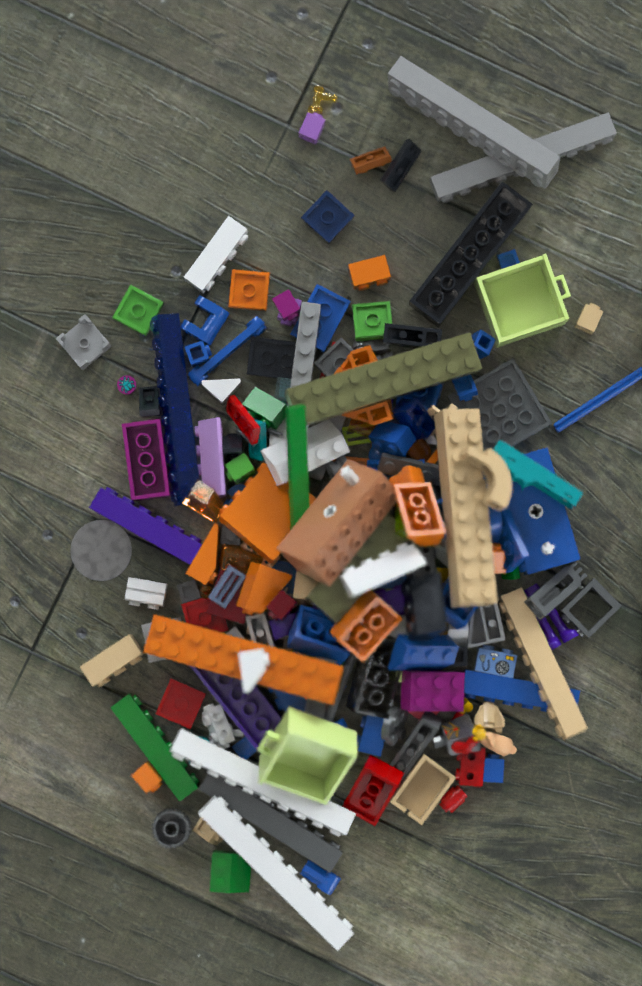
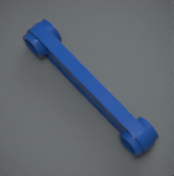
(254, 328)

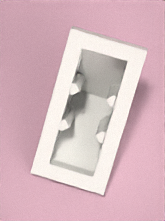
(221, 388)

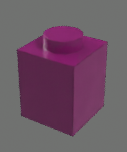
(286, 305)

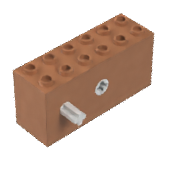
(338, 522)

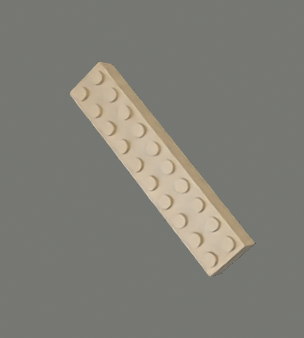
(463, 512)

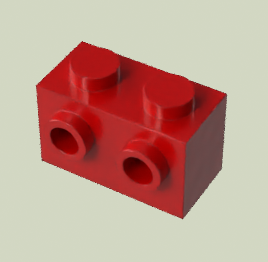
(471, 768)

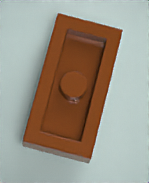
(370, 160)

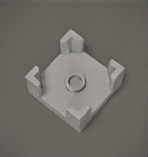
(84, 342)

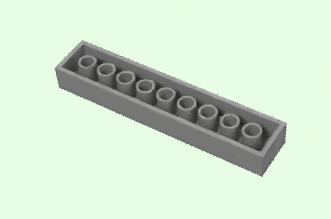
(473, 123)

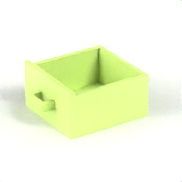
(522, 300)
(306, 755)

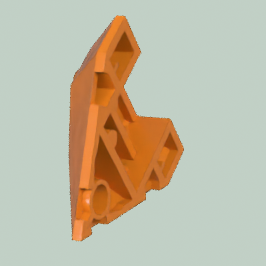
(373, 414)

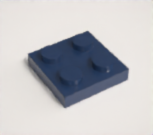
(327, 217)

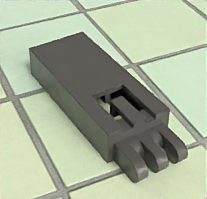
(549, 597)

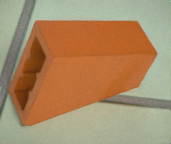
(260, 588)

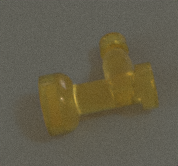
(318, 96)

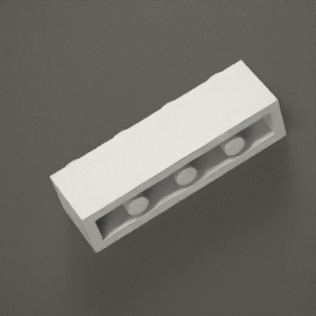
(216, 254)

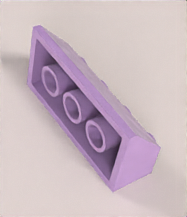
(210, 451)

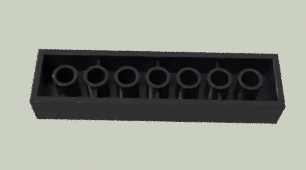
(470, 254)

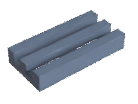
(221, 582)

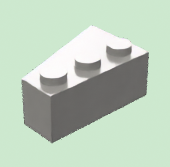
(485, 626)

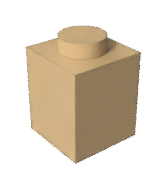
(589, 318)

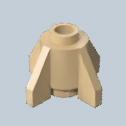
(490, 718)

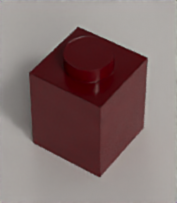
(281, 606)

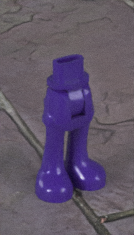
(565, 633)

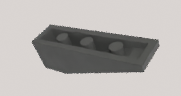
(416, 742)

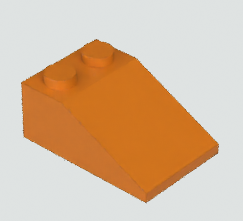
(206, 561)

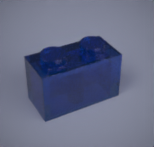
(413, 414)

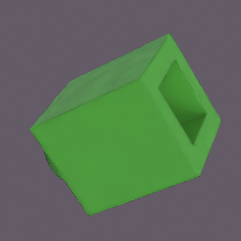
(239, 469)

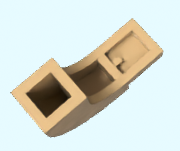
(497, 475)

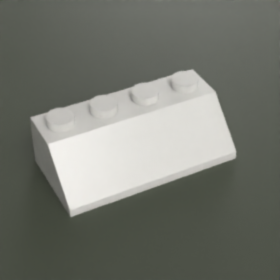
(323, 445)
(381, 570)

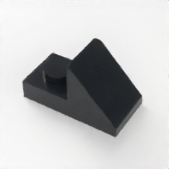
(149, 401)

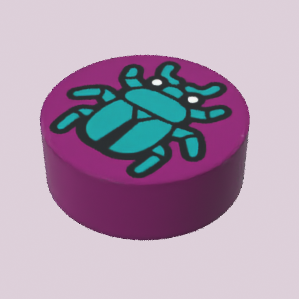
(127, 385)

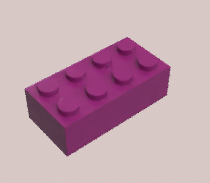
(146, 460)

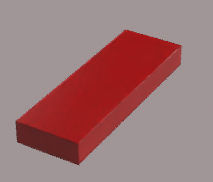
(243, 419)

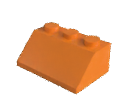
(420, 513)
(365, 625)

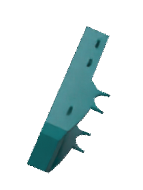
(530, 473)

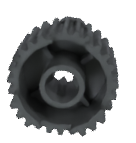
(176, 838)

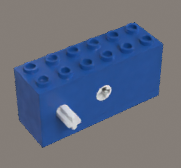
(549, 531)

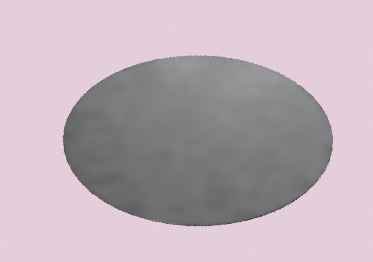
(101, 550)

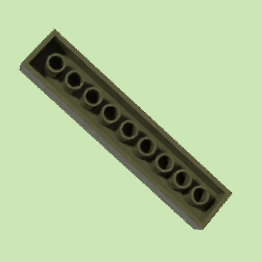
(386, 379)

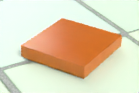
(249, 290)

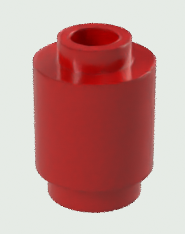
(452, 799)

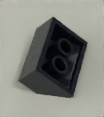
(424, 606)

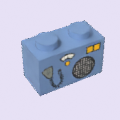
(495, 662)

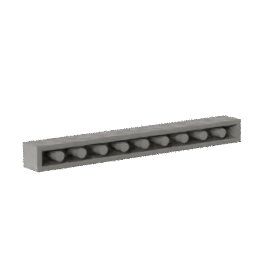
(489, 169)

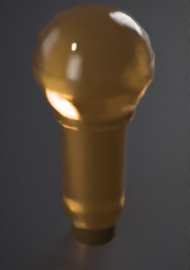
(205, 591)

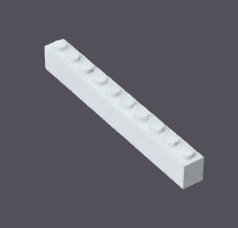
(246, 774)
(275, 872)

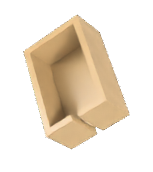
(112, 661)
(422, 789)

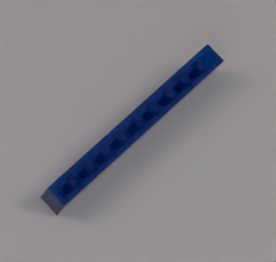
(175, 405)

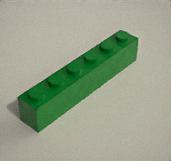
(154, 746)

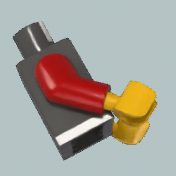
(459, 733)

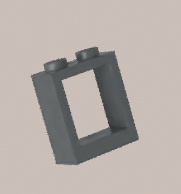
(603, 594)

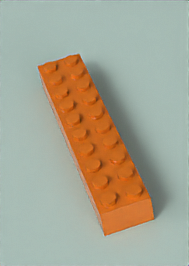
(220, 654)

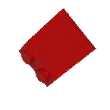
(373, 790)

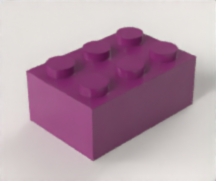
(432, 690)

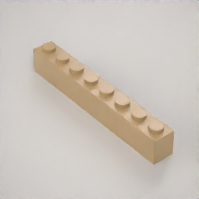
(542, 665)

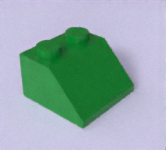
(229, 872)

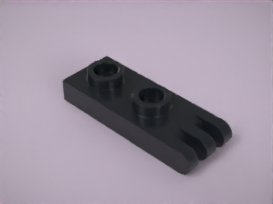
(401, 165)

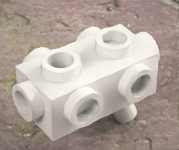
(220, 730)

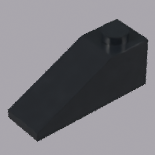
(410, 336)

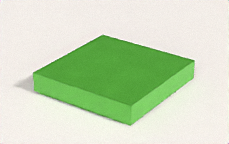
(137, 310)
(370, 320)

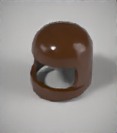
(419, 450)

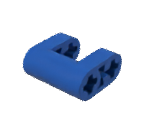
(212, 325)

